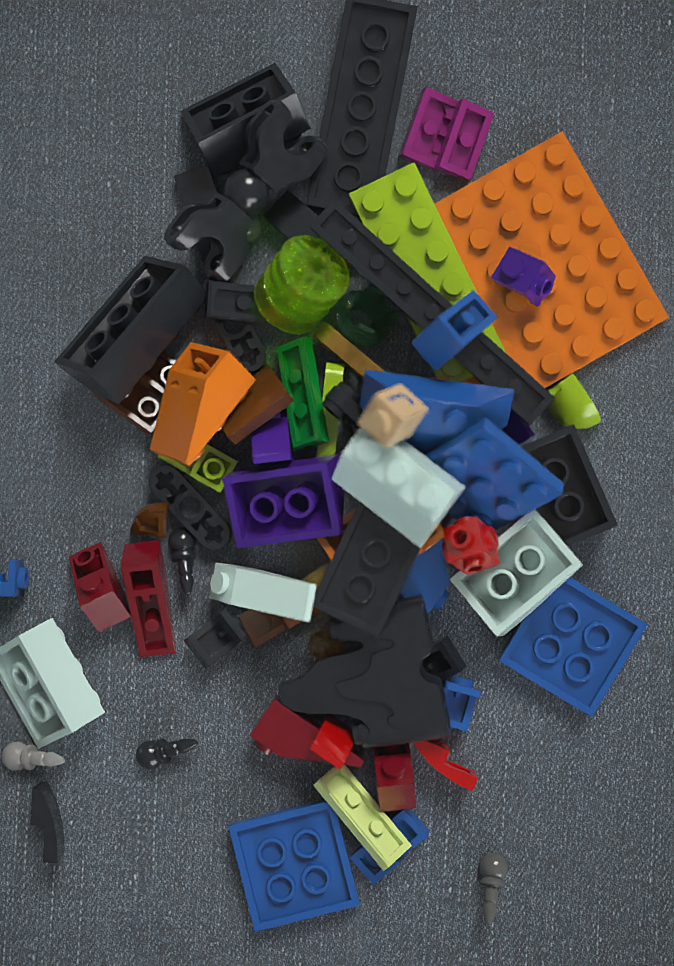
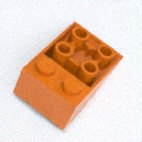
(197, 400)

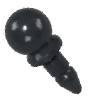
(182, 544)
(153, 753)

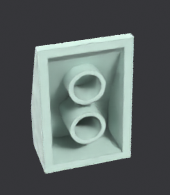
(530, 570)

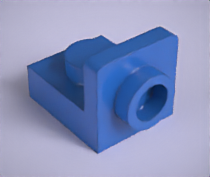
(17, 579)

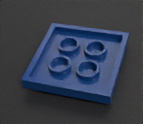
(497, 474)
(574, 645)
(293, 864)

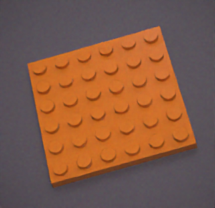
(556, 215)

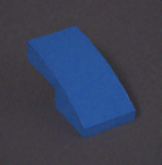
(409, 826)

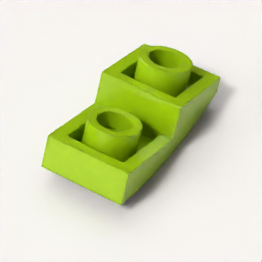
(208, 467)

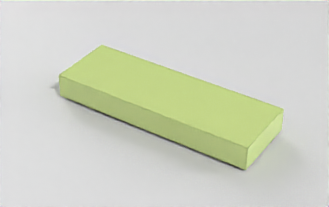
(362, 816)

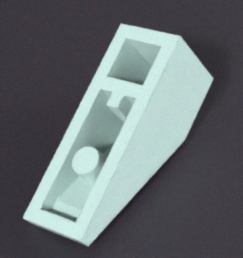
(262, 591)

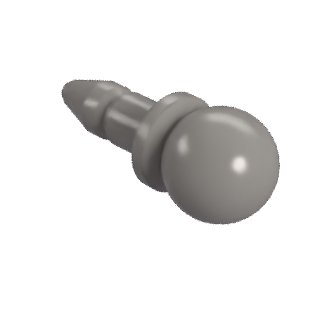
(20, 756)

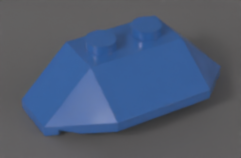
(450, 403)

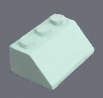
(397, 485)
(47, 684)

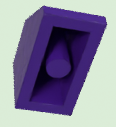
(272, 442)

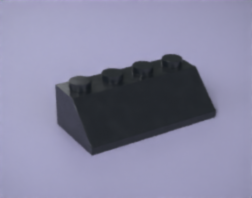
(132, 328)

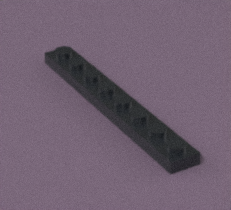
(424, 304)

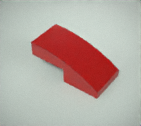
(333, 741)
(436, 754)

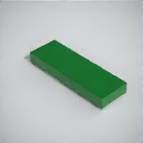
(301, 381)

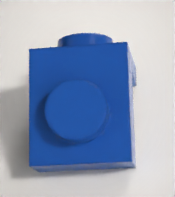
(460, 701)

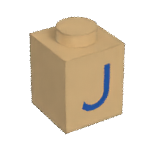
(392, 415)

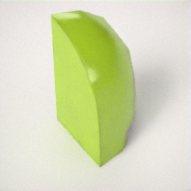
(573, 404)

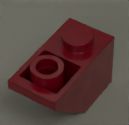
(98, 587)
(394, 777)

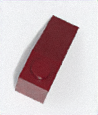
(148, 597)
(290, 734)

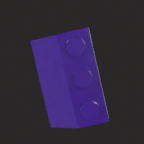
(285, 501)

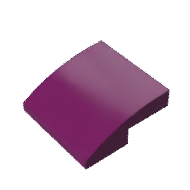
(446, 134)

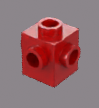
(470, 545)

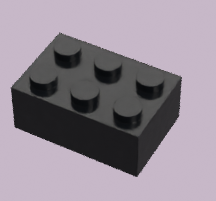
(582, 507)

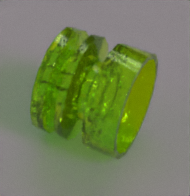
(301, 284)

